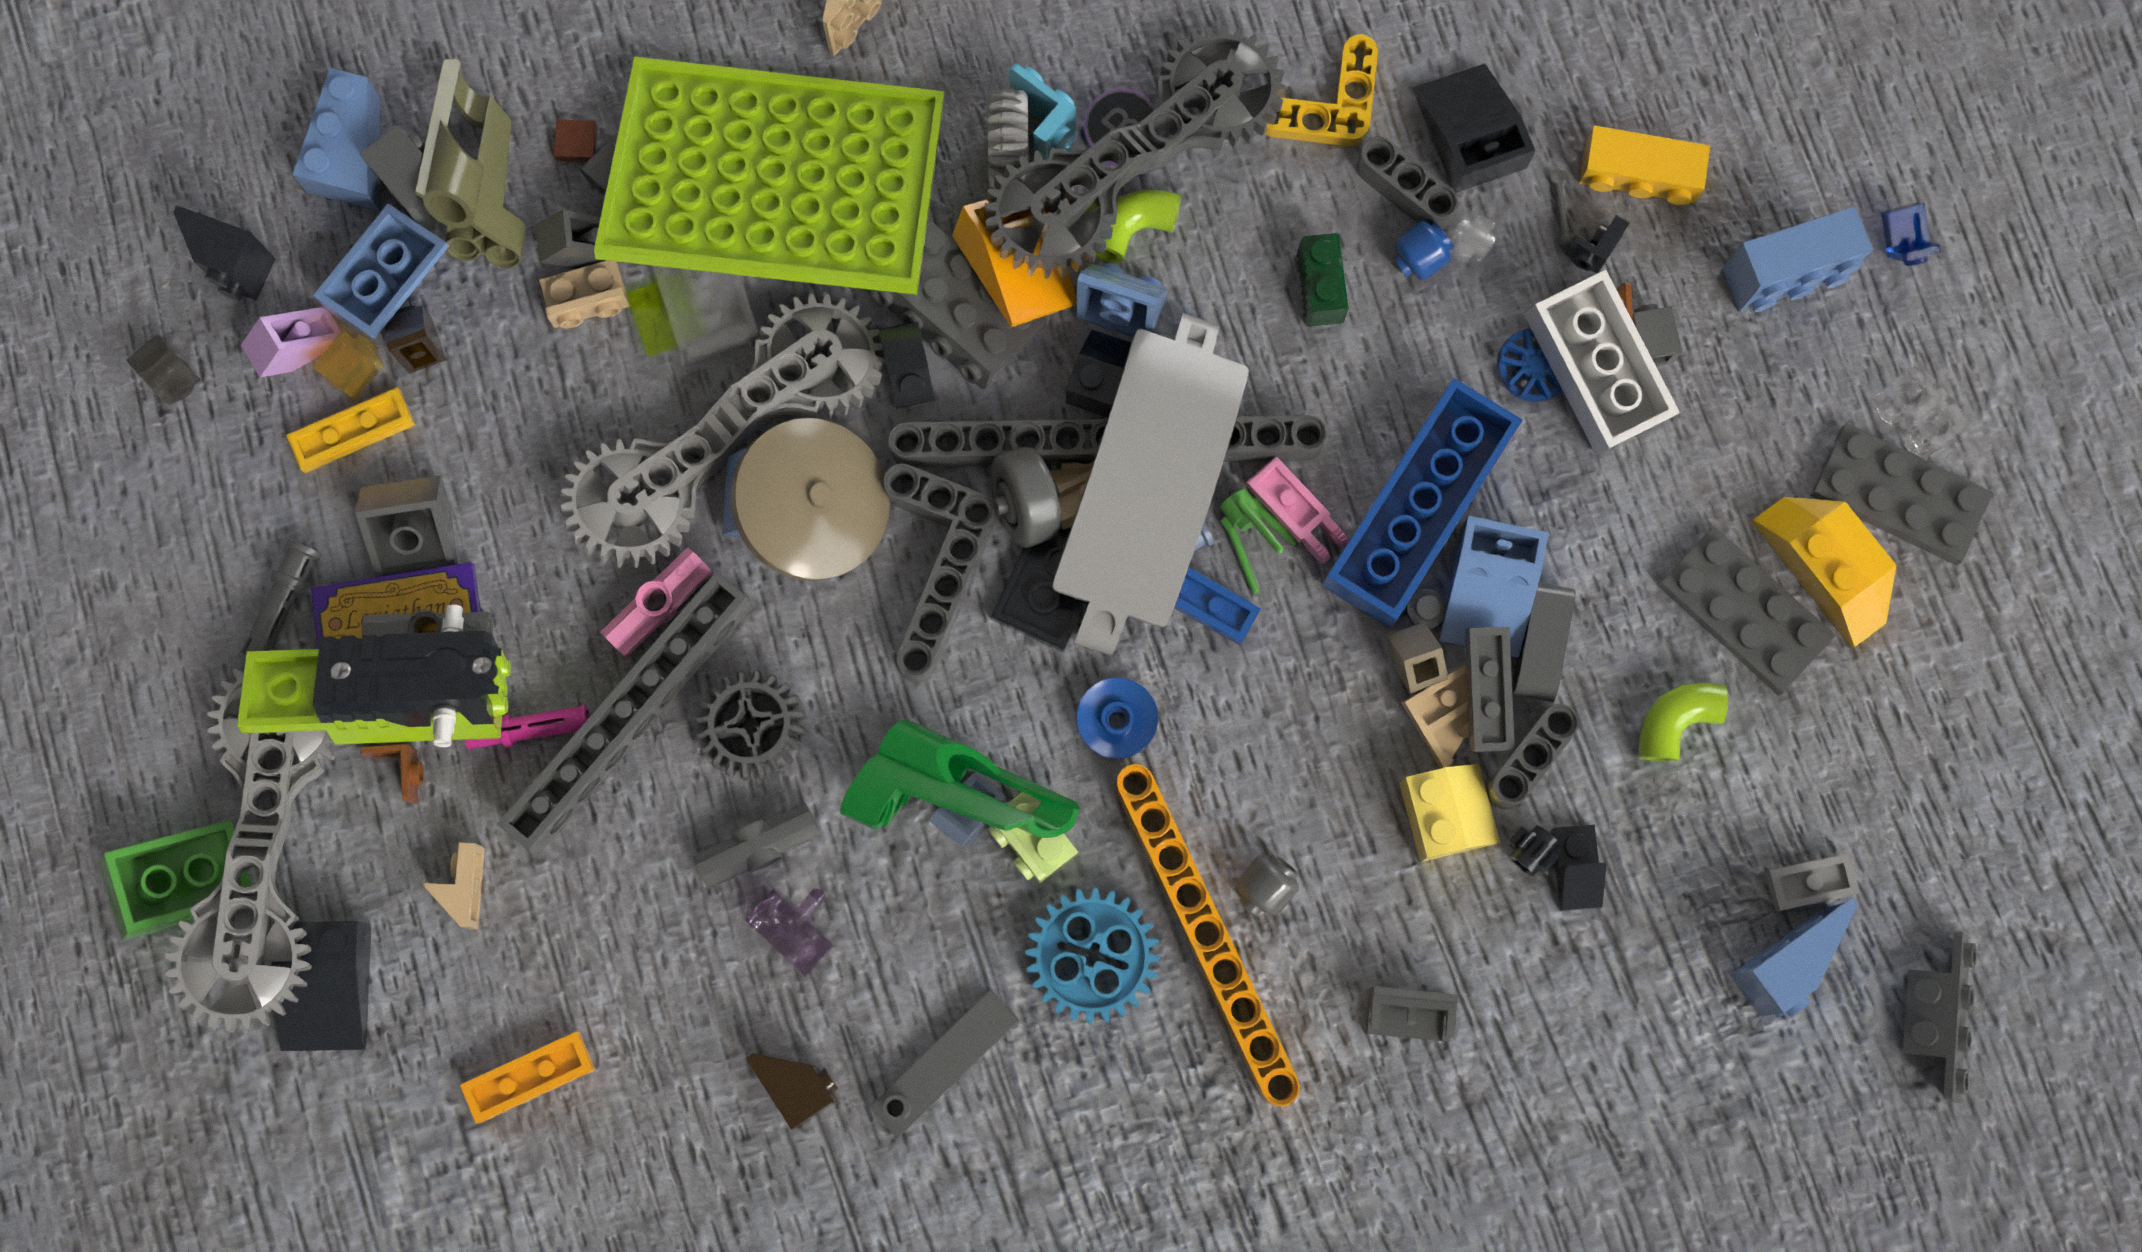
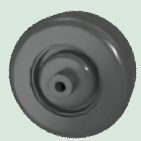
(1026, 497)

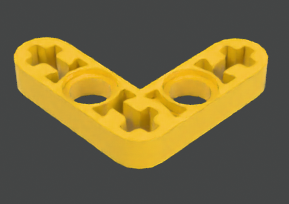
(1345, 106)

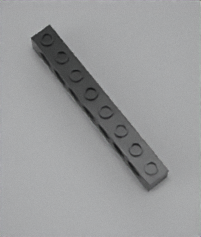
(625, 714)

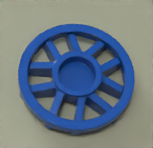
(1531, 367)

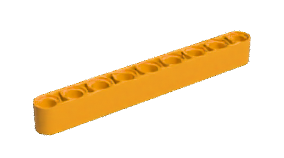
(1206, 956)

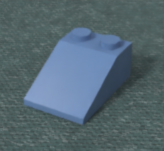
(1119, 300)
(1795, 964)

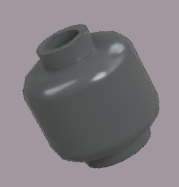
(1267, 885)

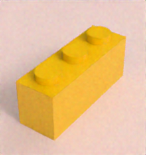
(1644, 165)

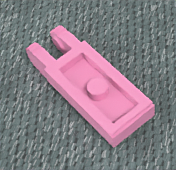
(1295, 507)

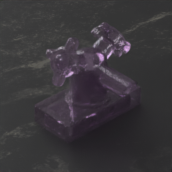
(790, 931)

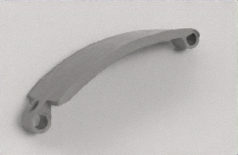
(1150, 481)

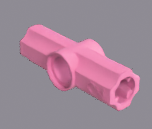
(676, 582)

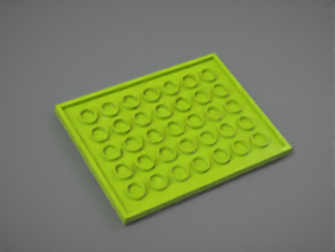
(772, 176)

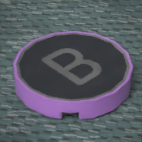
(1113, 111)

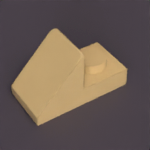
(463, 897)

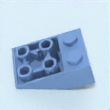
(1493, 580)

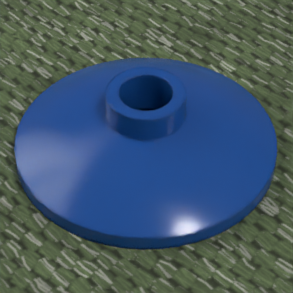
(1123, 698)

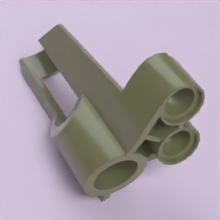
(469, 191)

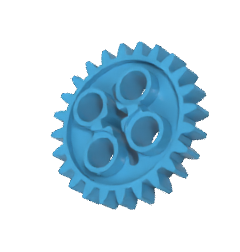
(1103, 918)

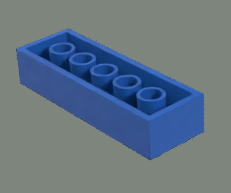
(1422, 503)

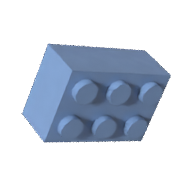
(1797, 260)

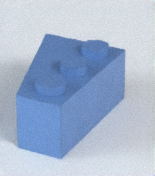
(340, 129)

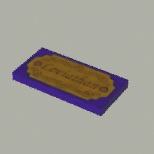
(342, 606)

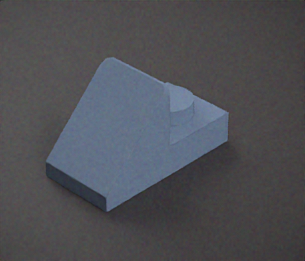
(959, 827)

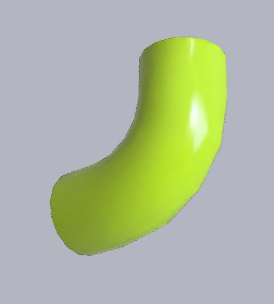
(1136, 212)
(1674, 713)

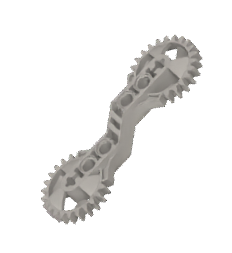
(721, 431)
(258, 845)

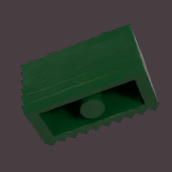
(1322, 279)

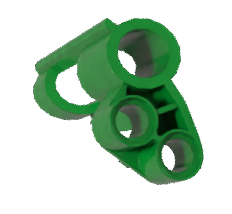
(932, 769)

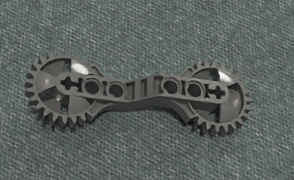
(1135, 149)

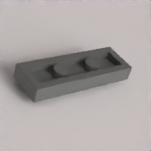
(1489, 689)

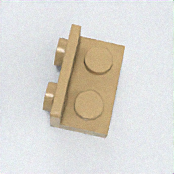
(584, 294)

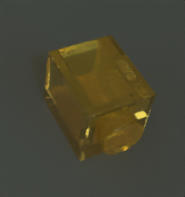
(349, 364)

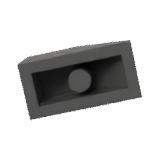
(568, 239)

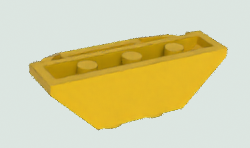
(1833, 561)

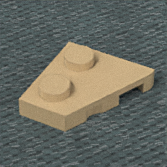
(1442, 715)

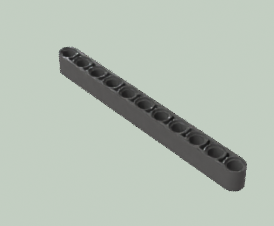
(1087, 432)

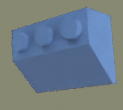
(380, 272)

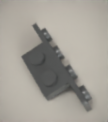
(1938, 1015)

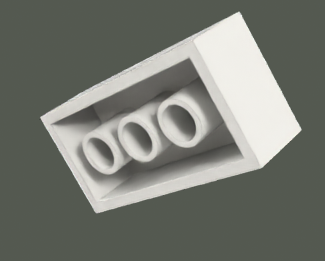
(1601, 362)

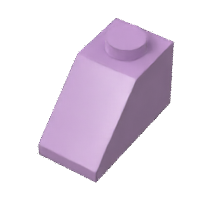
(289, 340)

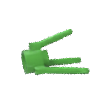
(1245, 512)

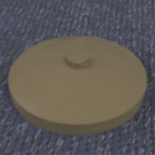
(809, 499)

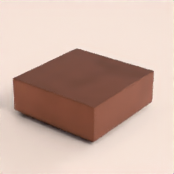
(575, 140)

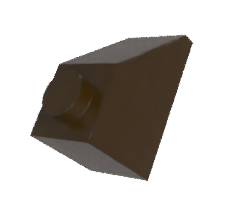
(413, 339)
(795, 1087)

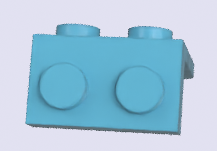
(1051, 107)

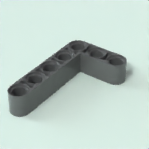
(946, 566)

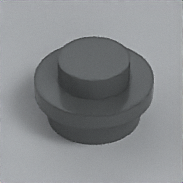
(1426, 607)

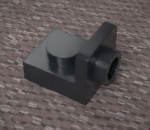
(1595, 253)

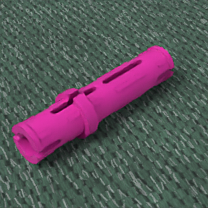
(572, 720)

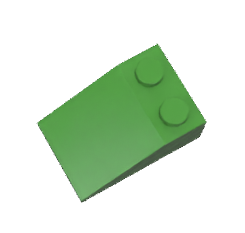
(163, 878)

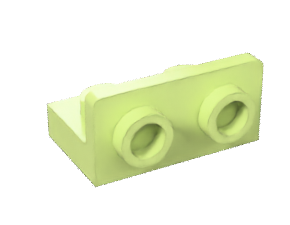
(1035, 854)

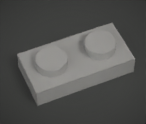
(1812, 882)

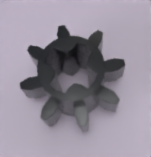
(1534, 850)

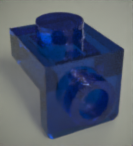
(1908, 234)

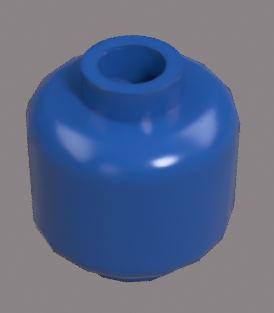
(1423, 250)

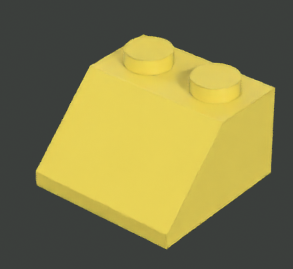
(1449, 811)

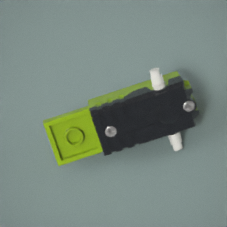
(382, 687)

